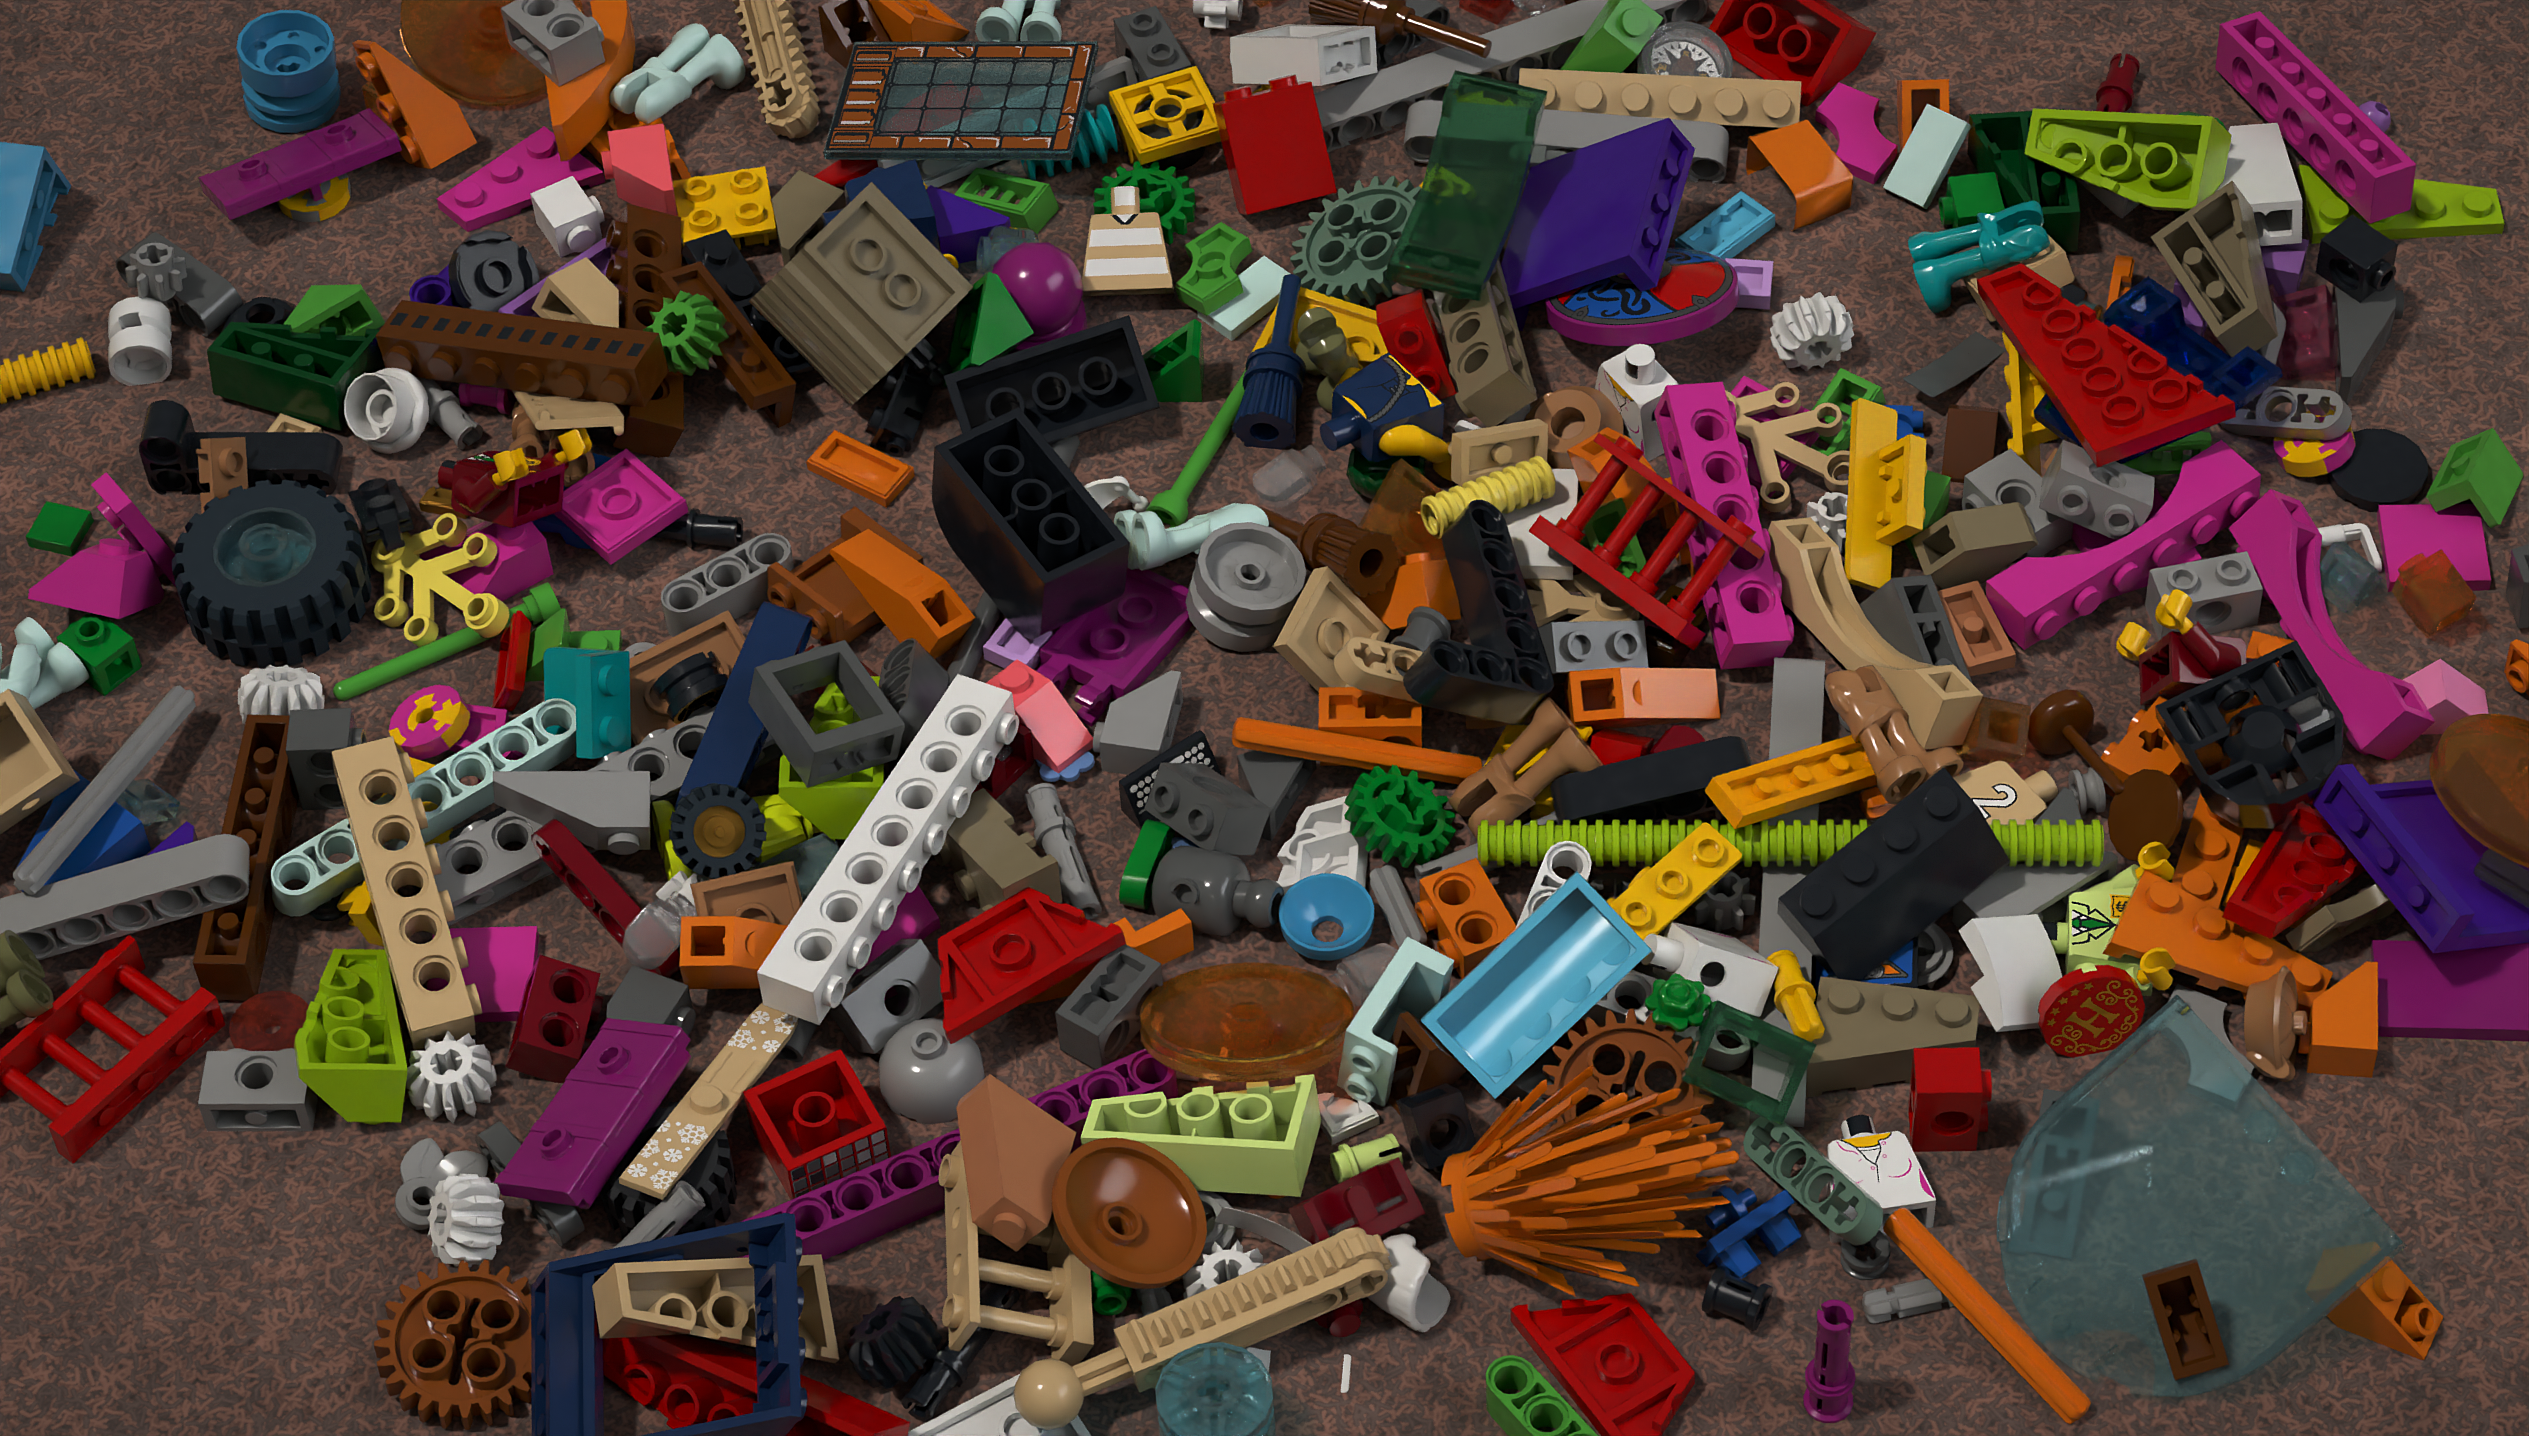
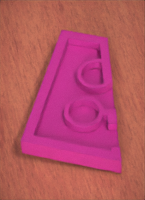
(507, 181)
(136, 529)

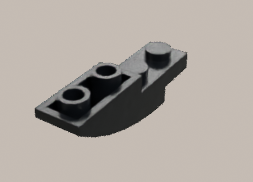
(738, 281)

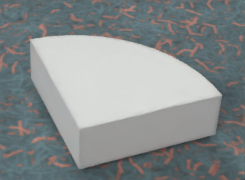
(1344, 1117)

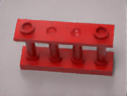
(1641, 586)
(134, 1077)

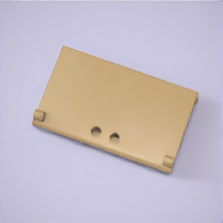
(565, 413)

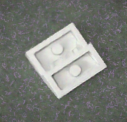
(2015, 965)

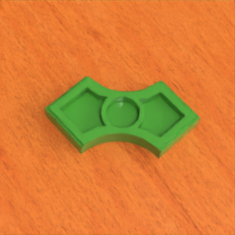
(1212, 274)

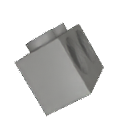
(554, 37)

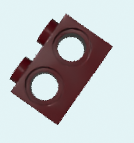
(548, 1018)

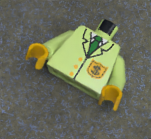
(2092, 919)

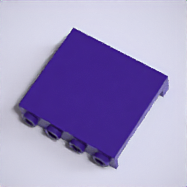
(1597, 215)
(2421, 861)

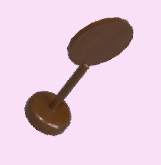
(2145, 805)

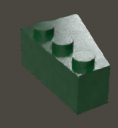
(1999, 146)
(291, 370)

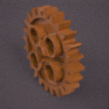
(1626, 1040)
(417, 1336)

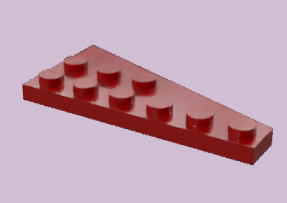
(2098, 376)

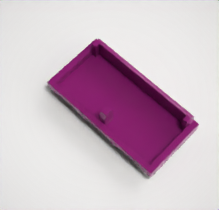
(300, 164)
(597, 1113)

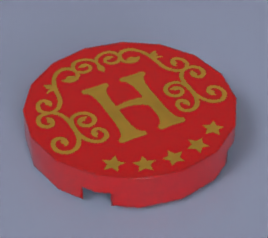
(2090, 1011)

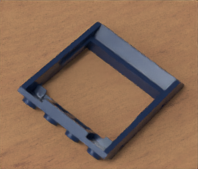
(569, 1348)

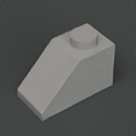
(1139, 724)

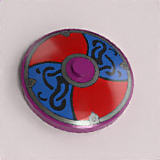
(1690, 297)

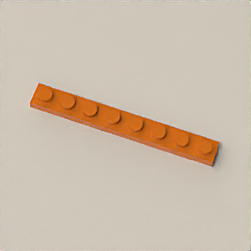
(2211, 840)

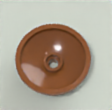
(1140, 1197)

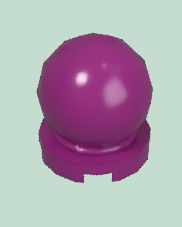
(1044, 289)

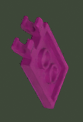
(1118, 642)
(2452, 992)

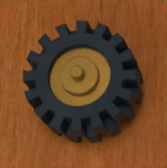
(717, 830)

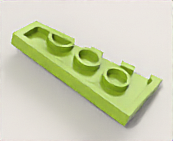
(2435, 210)

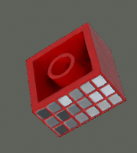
(816, 1124)

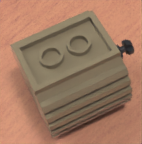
(864, 296)

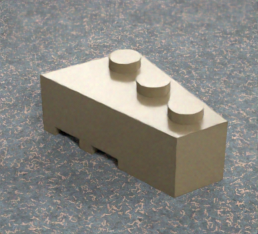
(2222, 268)
(992, 858)
(1877, 1026)

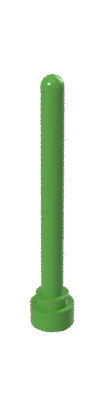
(1172, 504)
(536, 607)

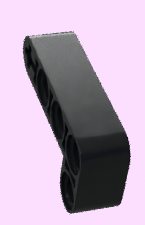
(171, 460)
(1649, 786)

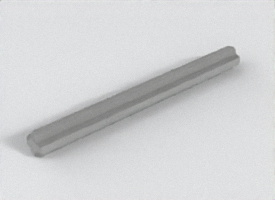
(103, 790)

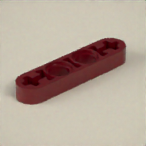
(592, 885)

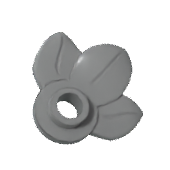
(422, 1170)

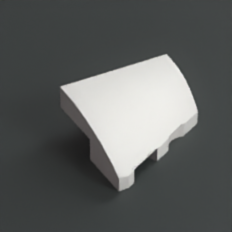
(1323, 846)

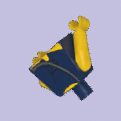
(1387, 415)

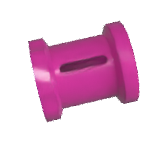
(489, 396)

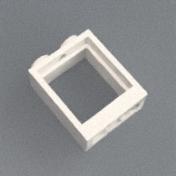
(1310, 51)

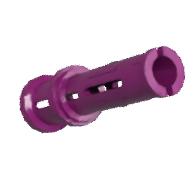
(1830, 1372)

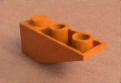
(423, 115)
(904, 593)
(1640, 696)
(725, 950)

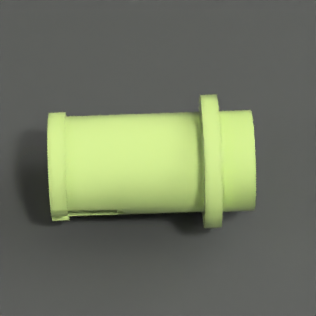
(1356, 1159)

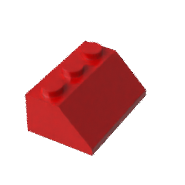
(1793, 41)

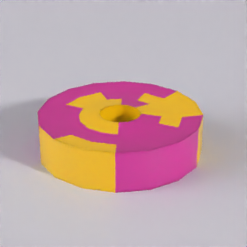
(2314, 457)
(429, 721)

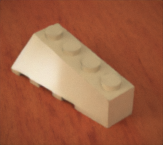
(706, 1301)

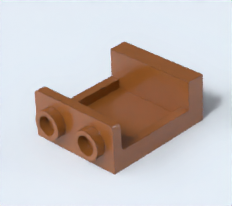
(825, 591)

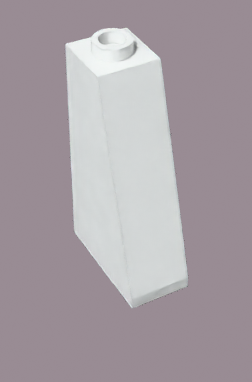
(2267, 181)

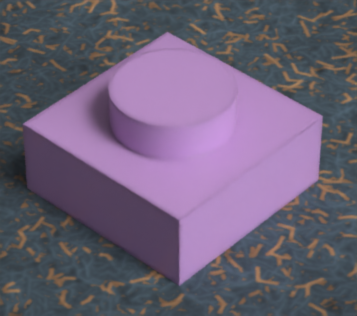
(1753, 282)
(1008, 645)

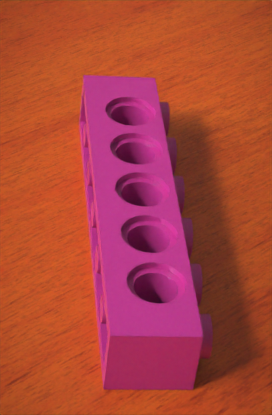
(2315, 117)
(1738, 635)

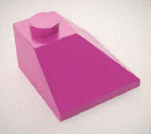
(519, 561)
(102, 581)

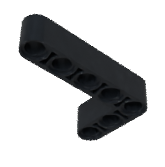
(1506, 665)

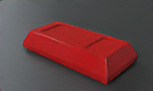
(512, 662)

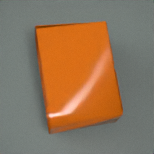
(1807, 166)

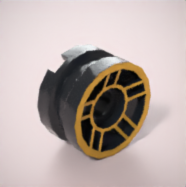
(691, 685)

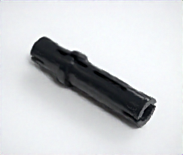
(950, 1366)

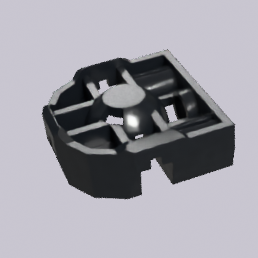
(2255, 735)

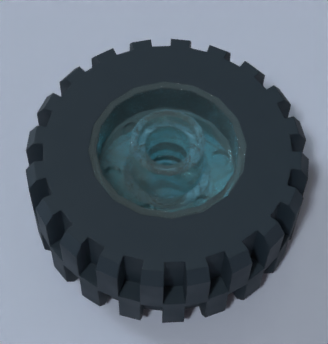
(271, 573)

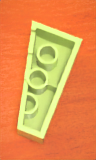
(1224, 1140)

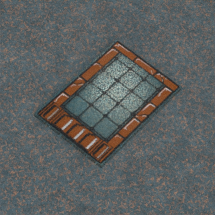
(962, 100)

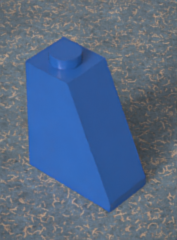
(111, 841)

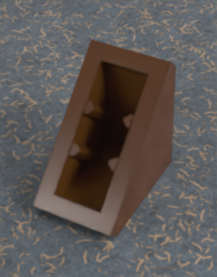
(846, 23)
(1968, 440)
(1420, 1060)
(2185, 1319)

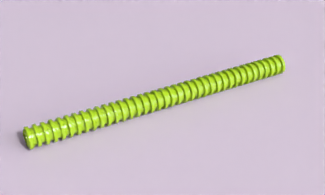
(1765, 842)

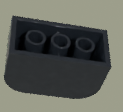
(1026, 525)

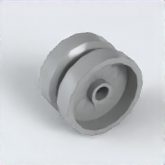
(1245, 586)

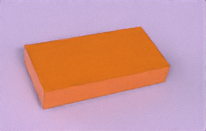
(860, 468)

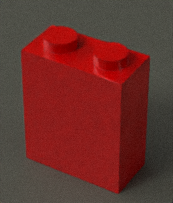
(1274, 145)

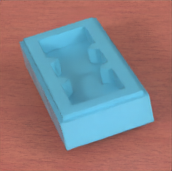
(1729, 228)

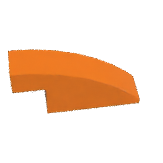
(584, 104)

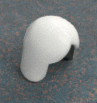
(1407, 1281)

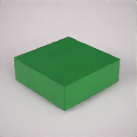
(59, 528)

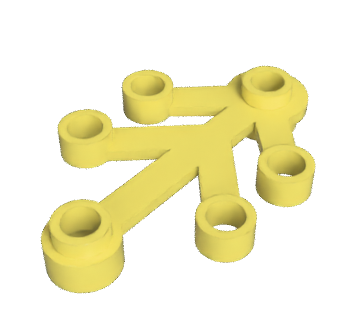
(481, 611)

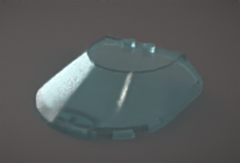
(2168, 1163)

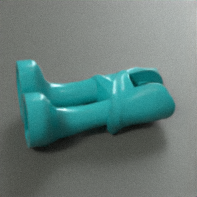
(2002, 239)

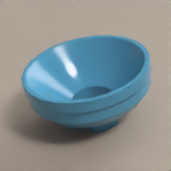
(1326, 899)

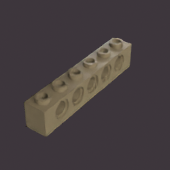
(1485, 352)

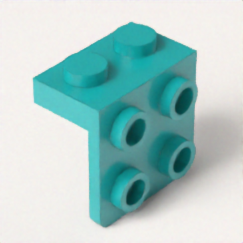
(599, 689)

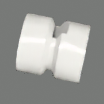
(139, 341)

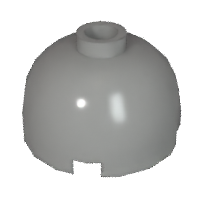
(926, 1074)

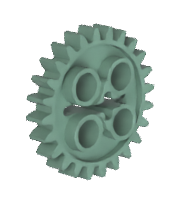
(1353, 240)

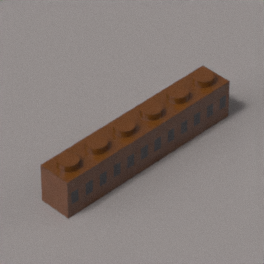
(524, 353)

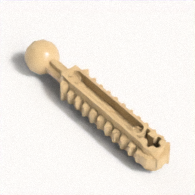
(779, 66)
(1233, 1313)

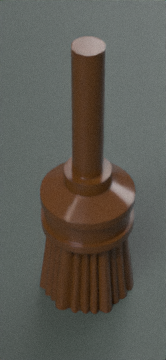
(1394, 18)
(1355, 555)

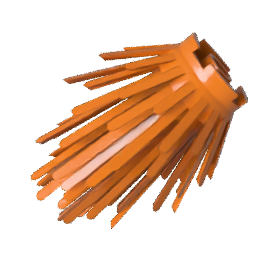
(1583, 1192)

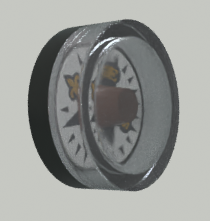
(1685, 50)

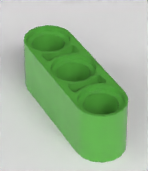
(1533, 1406)

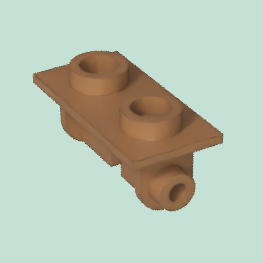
(222, 465)

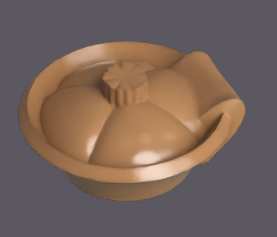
(1571, 418)
(2273, 1025)

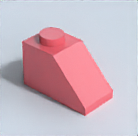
(641, 167)
(1054, 726)

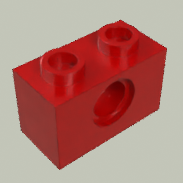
(1415, 341)
(1948, 1099)

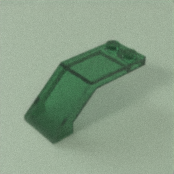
(1469, 186)

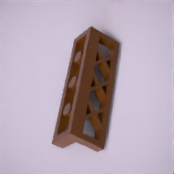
(745, 357)

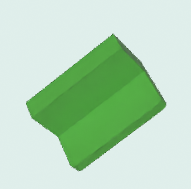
(2478, 471)

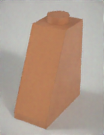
(1010, 1160)

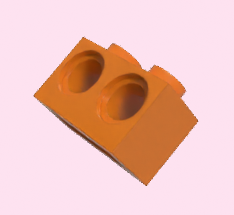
(1369, 716)
(1463, 911)

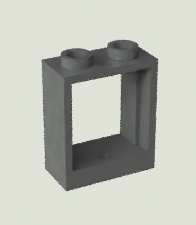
(822, 755)

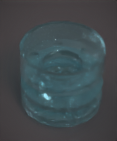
(1215, 1393)

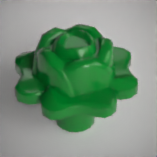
(1678, 1002)

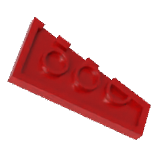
(2292, 874)

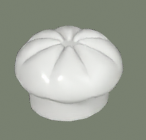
(387, 409)

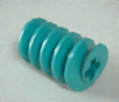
(1095, 136)

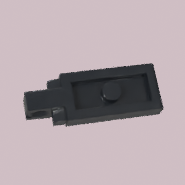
(381, 512)

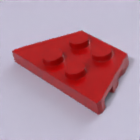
(1014, 956)
(1610, 1362)

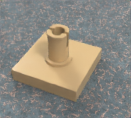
(1322, 625)

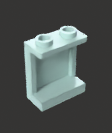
(1411, 983)

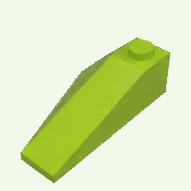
(2140, 156)
(840, 802)
(354, 1040)

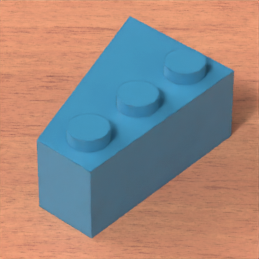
(27, 194)

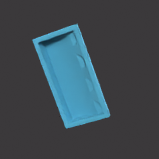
(1536, 984)

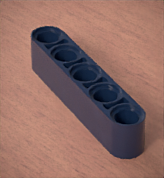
(735, 731)

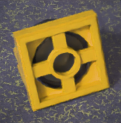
(1168, 126)

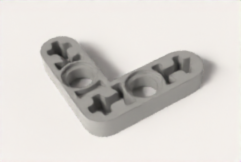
(2299, 423)

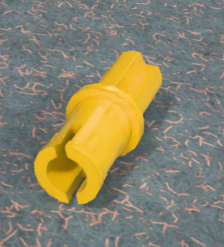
(1795, 996)

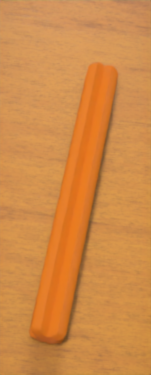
(1352, 750)
(1987, 1315)

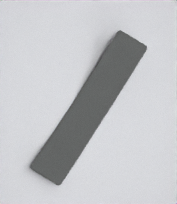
(1955, 365)

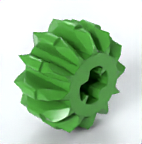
(689, 331)

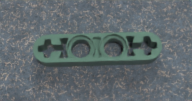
(1812, 1178)

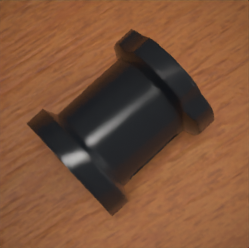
(1736, 1298)

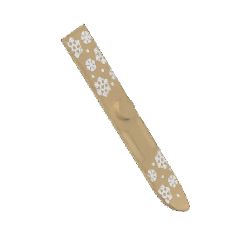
(709, 1102)

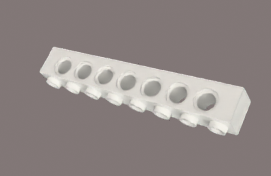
(888, 850)

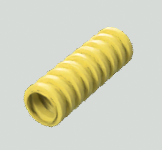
(1504, 490)

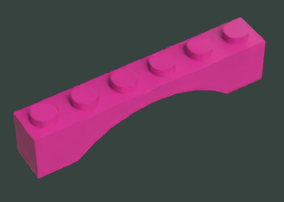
(2285, 552)
(2049, 592)

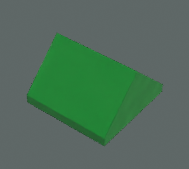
(985, 325)

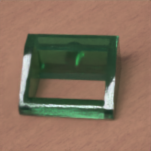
(1758, 1035)

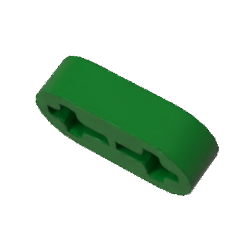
(1139, 872)

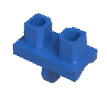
(1768, 1220)

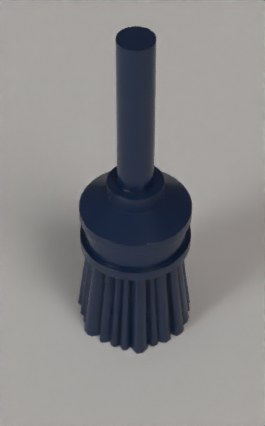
(1273, 381)

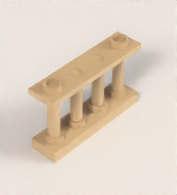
(1064, 1284)

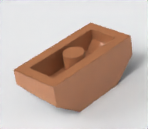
(1977, 629)

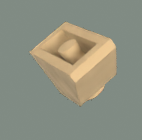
(579, 295)

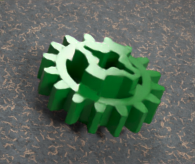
(1158, 193)
(1399, 816)

